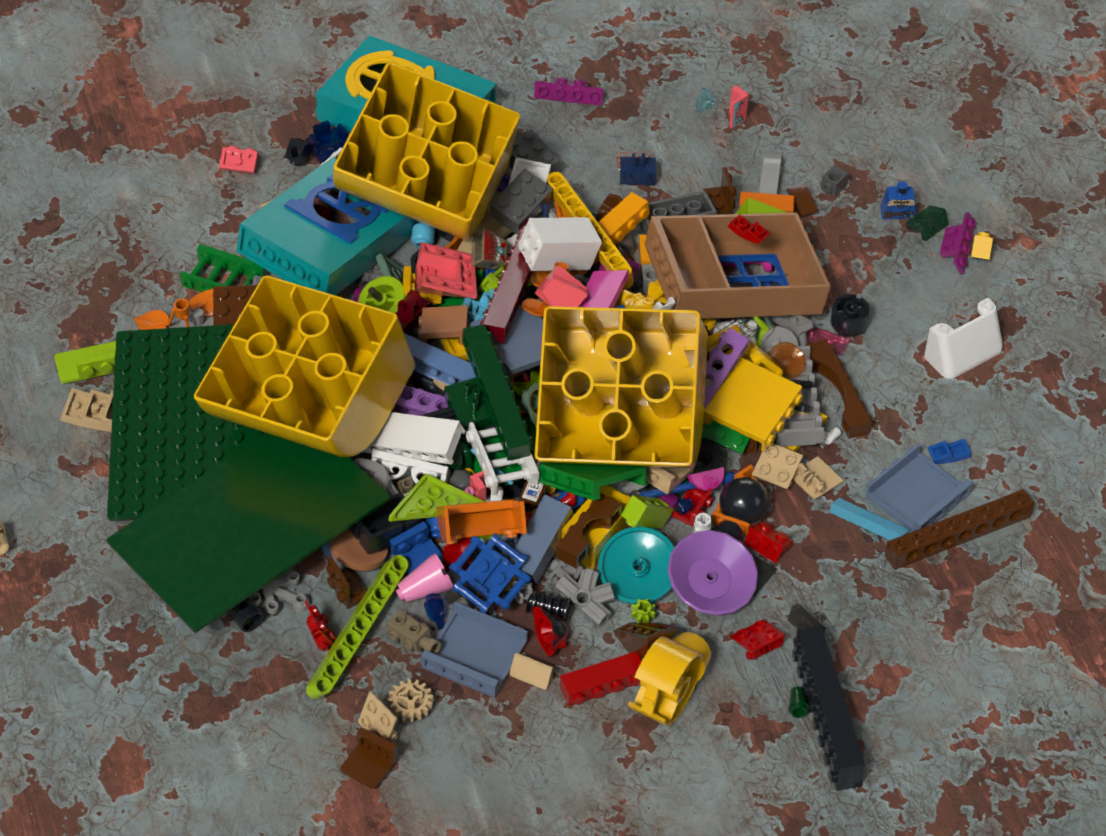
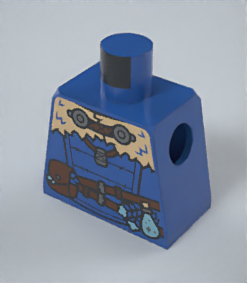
(898, 202)

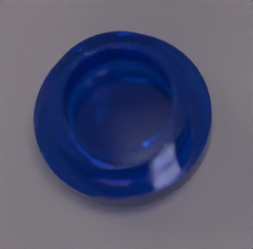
(683, 506)

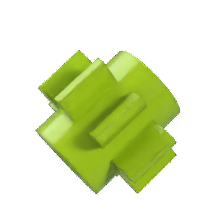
(642, 611)

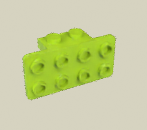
(86, 362)

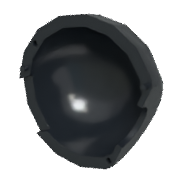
(744, 499)

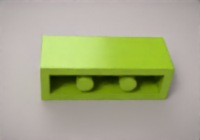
(647, 512)

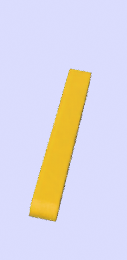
(574, 207)

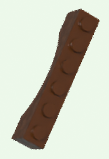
(824, 361)

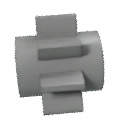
(525, 593)

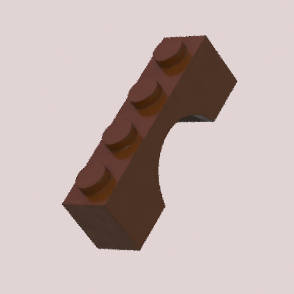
(600, 514)

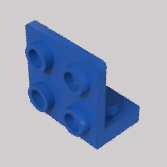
(415, 546)

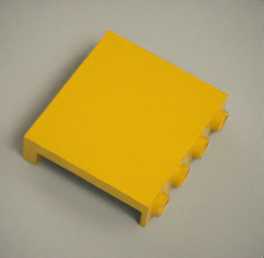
(754, 402)

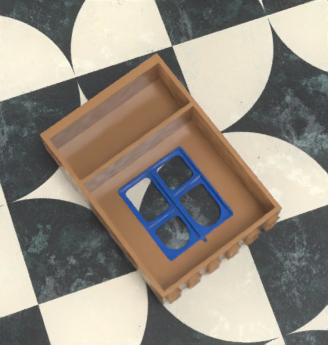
(690, 254)

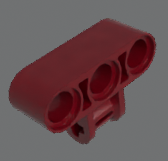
(410, 310)

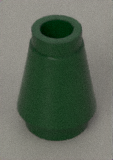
(797, 704)

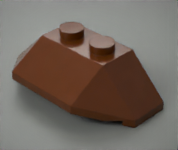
(642, 636)

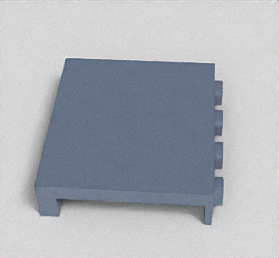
(522, 343)
(916, 490)
(476, 650)

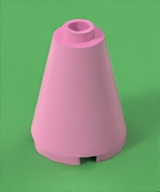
(424, 580)

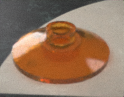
(793, 356)

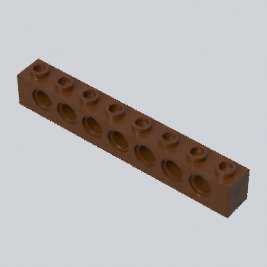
(959, 529)

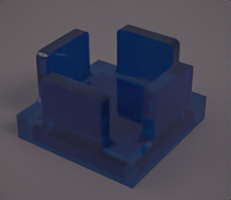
(327, 140)

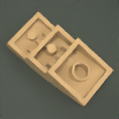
(89, 409)

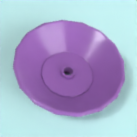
(714, 556)

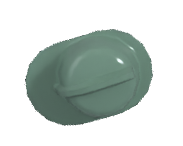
(529, 402)

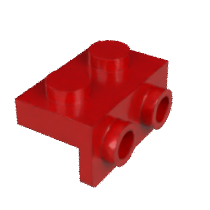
(700, 501)
(767, 541)

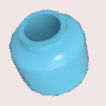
(422, 233)

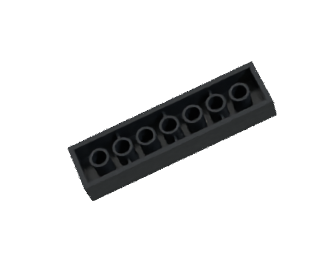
(828, 708)

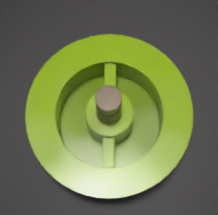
(383, 293)

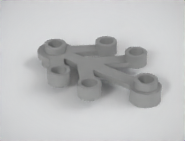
(273, 588)

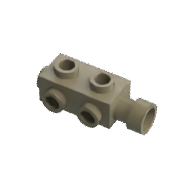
(412, 633)

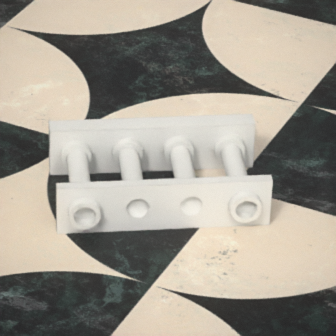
(529, 468)

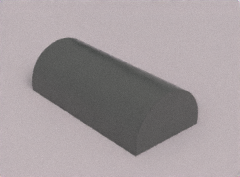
(683, 205)

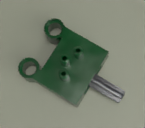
(465, 405)

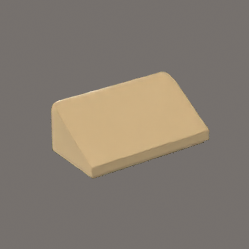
(531, 671)

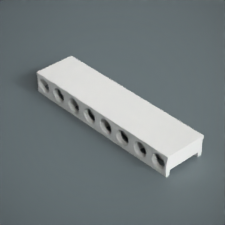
(419, 436)

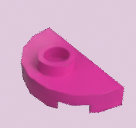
(707, 479)

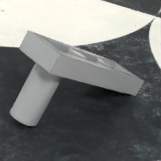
(797, 324)

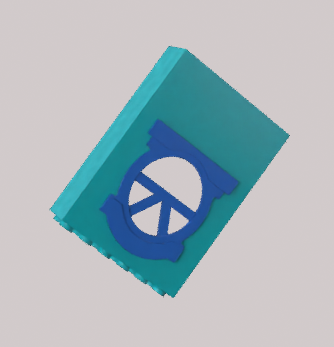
(311, 251)

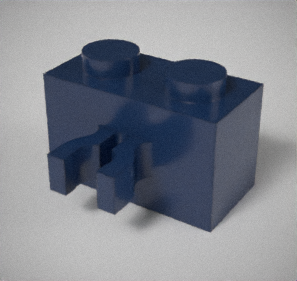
(637, 170)

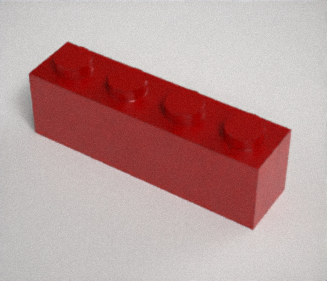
(600, 679)

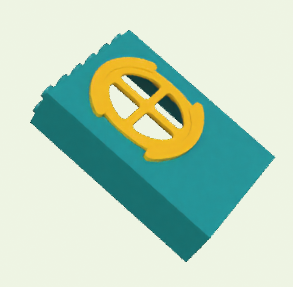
(344, 96)

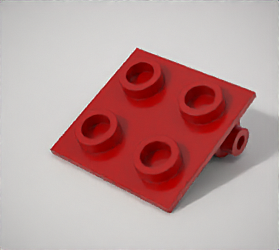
(318, 627)
(758, 639)

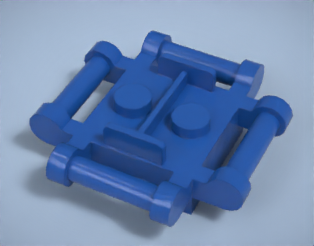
(490, 573)

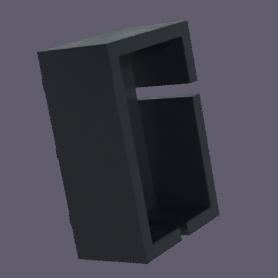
(377, 530)

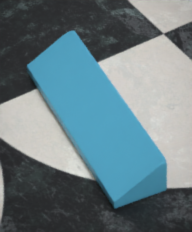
(867, 519)

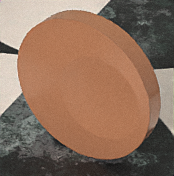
(351, 554)

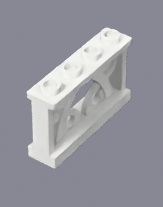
(404, 463)

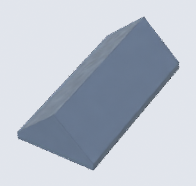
(542, 535)

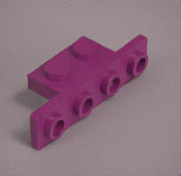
(569, 91)
(958, 241)

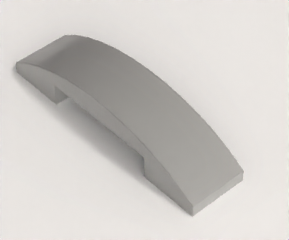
(770, 172)

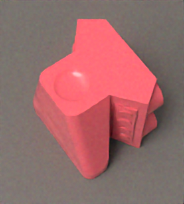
(561, 289)

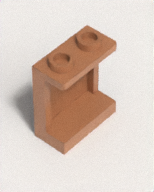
(443, 322)

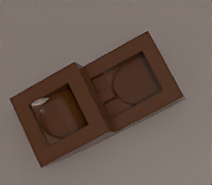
(802, 200)

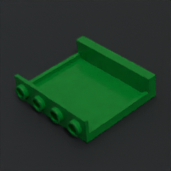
(588, 478)

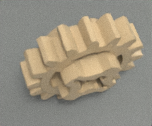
(410, 700)

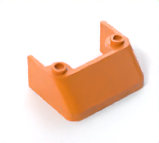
(481, 519)

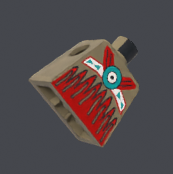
(489, 250)

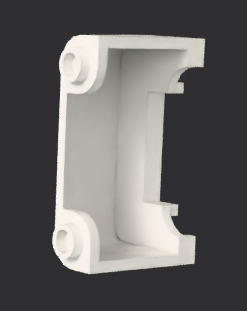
(966, 347)

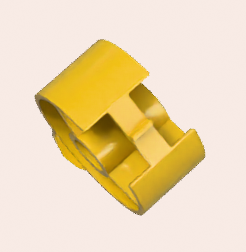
(670, 676)

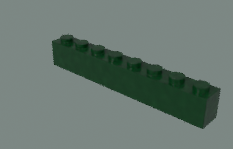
(496, 392)

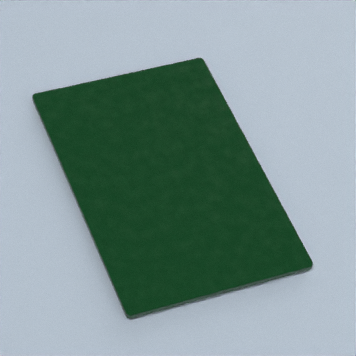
(157, 426)
(244, 525)

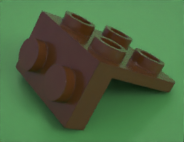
(370, 758)

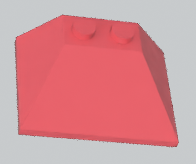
(445, 272)

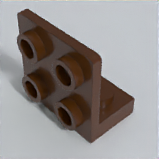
(723, 196)
(346, 584)

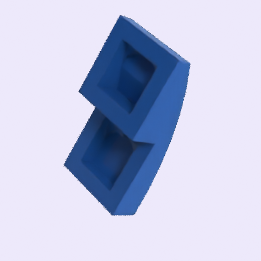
(948, 453)

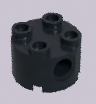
(850, 315)

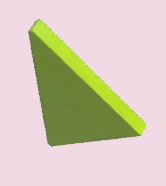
(428, 495)

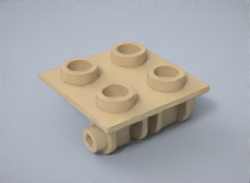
(777, 466)
(816, 478)
(378, 718)

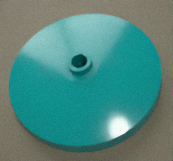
(635, 549)

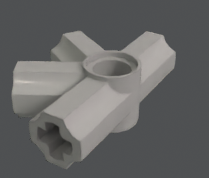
(588, 588)

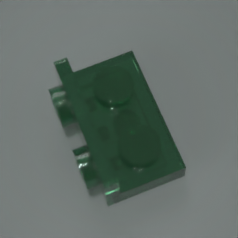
(928, 222)

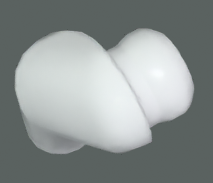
(830, 436)

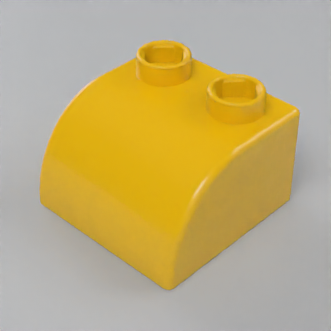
(427, 151)
(309, 368)
(621, 387)

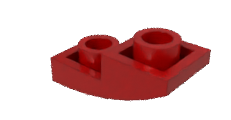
(743, 228)

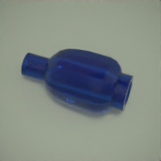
(435, 609)

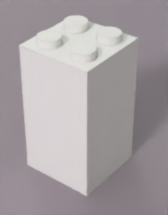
(559, 240)

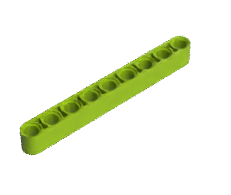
(352, 632)

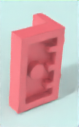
(239, 160)

